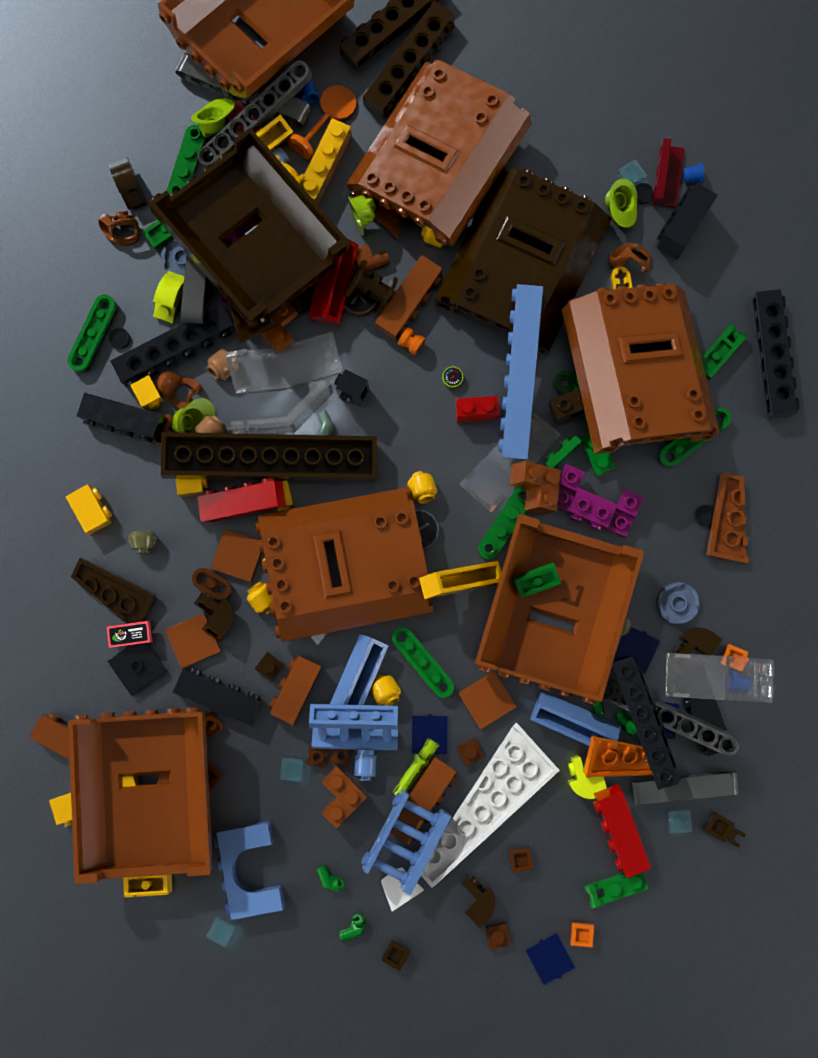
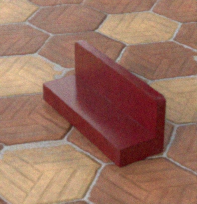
(668, 175)

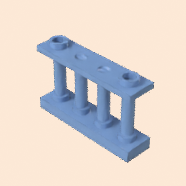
(354, 727)
(417, 859)

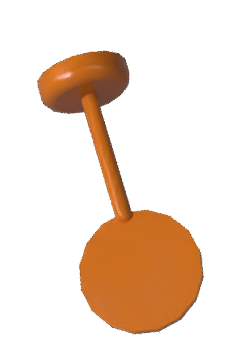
(336, 103)

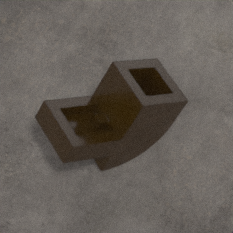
(127, 183)
(220, 618)
(699, 639)
(483, 904)

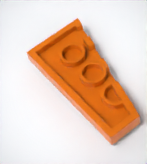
(615, 758)

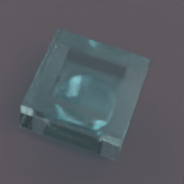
(632, 172)
(291, 769)
(679, 821)
(221, 931)

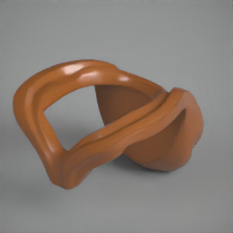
(107, 227)
(624, 252)
(169, 381)

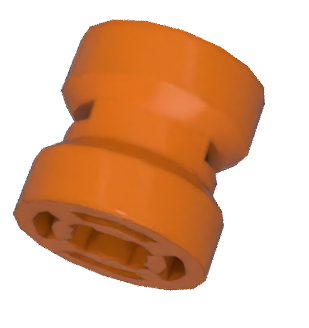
(411, 341)

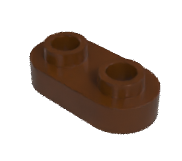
(212, 584)

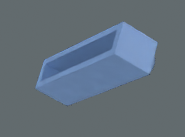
(359, 672)
(572, 719)

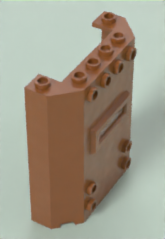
(229, 54)
(458, 116)
(645, 393)
(376, 558)
(549, 655)
(139, 826)

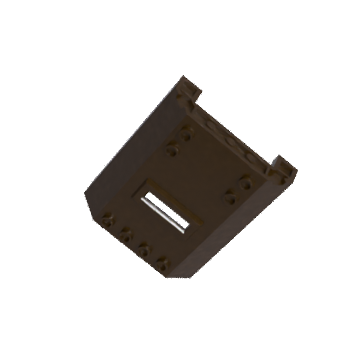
(273, 259)
(494, 262)

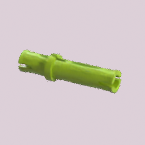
(419, 763)

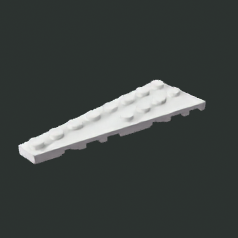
(503, 787)

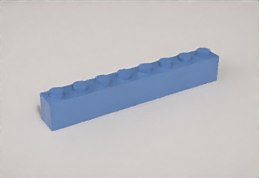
(522, 371)

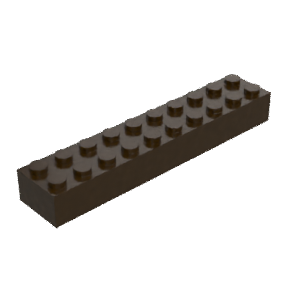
(268, 456)

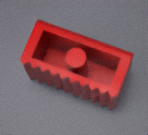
(477, 408)

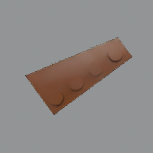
(727, 530)

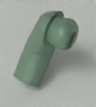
(327, 426)

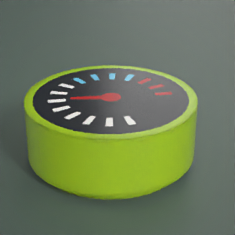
(452, 377)

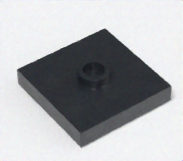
(137, 667)

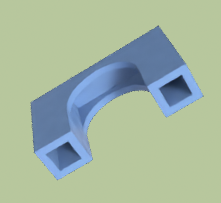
(243, 900)

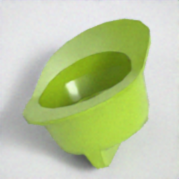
(212, 116)
(622, 202)
(362, 212)
(190, 416)

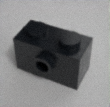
(351, 387)

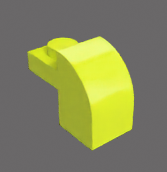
(168, 296)
(584, 785)

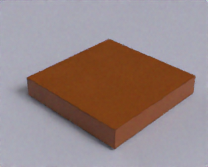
(237, 555)
(191, 642)
(487, 700)

